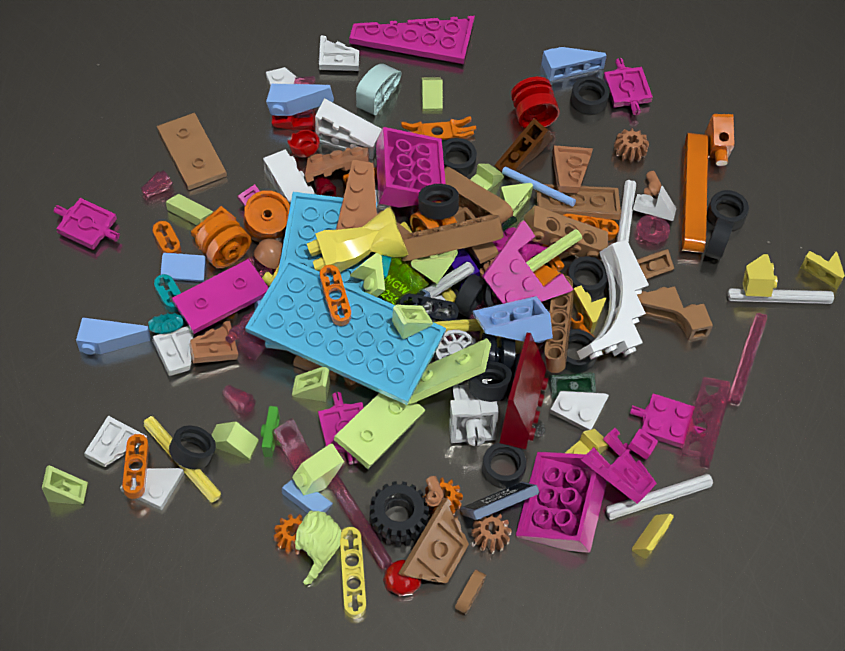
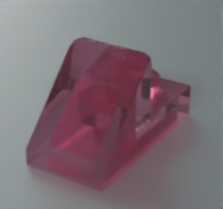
(291, 442)

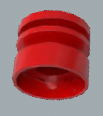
(535, 100)

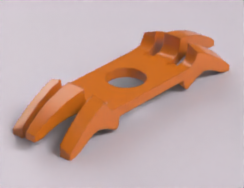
(450, 129)

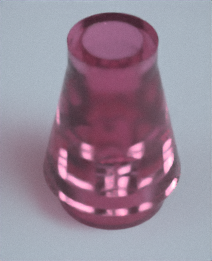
(157, 184)
(239, 399)

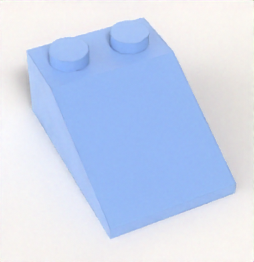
(516, 319)

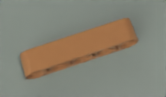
(476, 198)
(452, 237)
(557, 347)

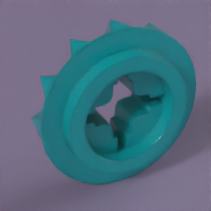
(165, 323)

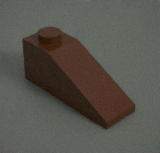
(525, 147)

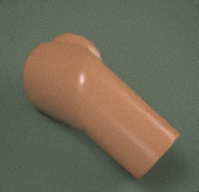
(435, 492)

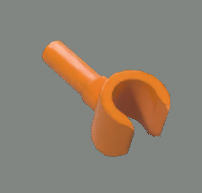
(580, 323)

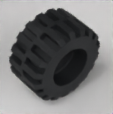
(401, 496)

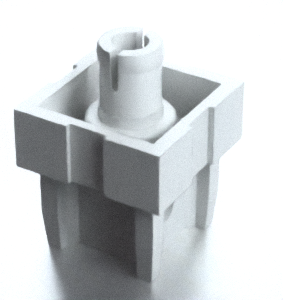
(471, 417)

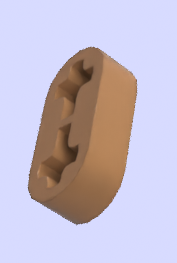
(470, 591)

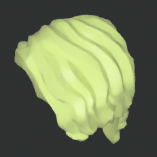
(319, 538)

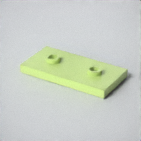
(453, 370)
(377, 428)

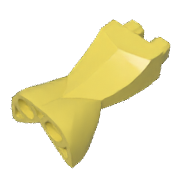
(349, 246)

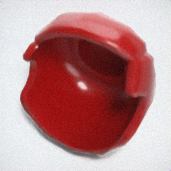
(304, 143)
(400, 584)

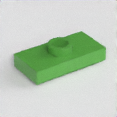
(272, 422)

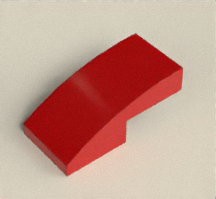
(292, 123)

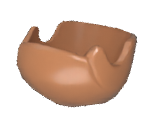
(269, 252)

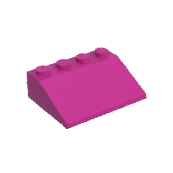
(407, 165)
(567, 504)

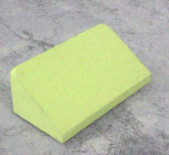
(187, 209)

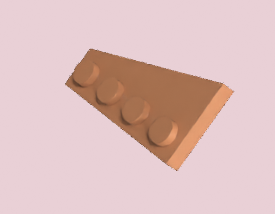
(359, 197)

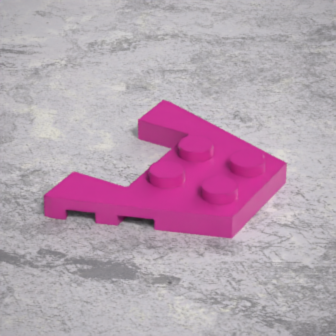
(512, 277)
(624, 472)

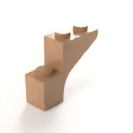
(666, 305)

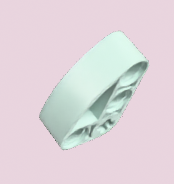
(376, 88)

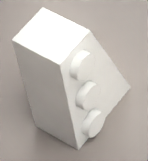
(344, 129)

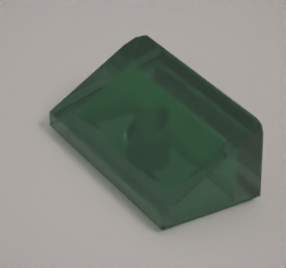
(572, 383)

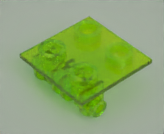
(401, 280)

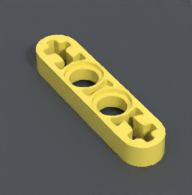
(350, 572)

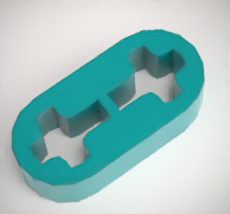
(165, 295)

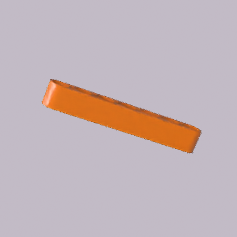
(695, 193)

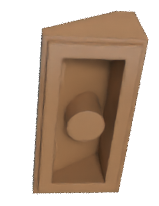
(655, 263)

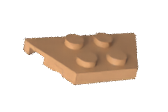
(437, 548)

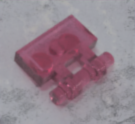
(248, 343)

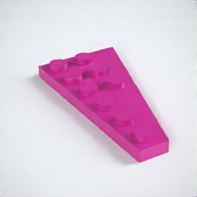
(420, 37)

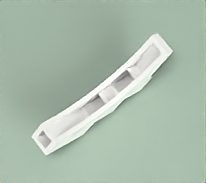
(625, 308)

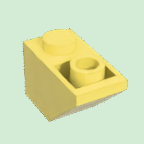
(759, 277)

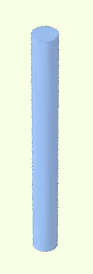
(539, 186)

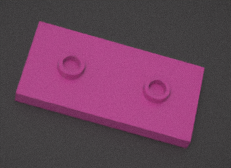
(220, 296)

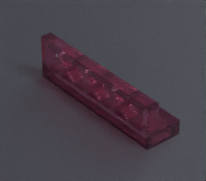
(714, 425)

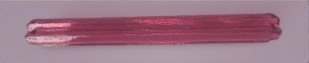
(747, 359)
(360, 522)

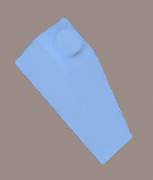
(567, 62)
(296, 98)
(107, 336)

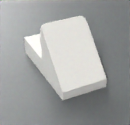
(661, 207)

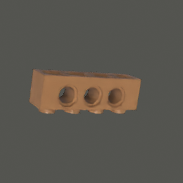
(551, 227)

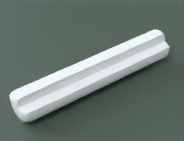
(450, 279)

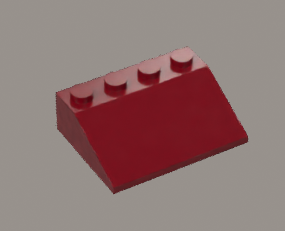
(525, 397)

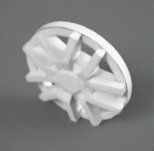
(455, 345)

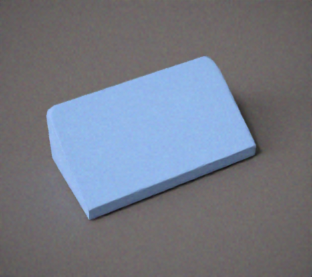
(184, 266)
(309, 502)

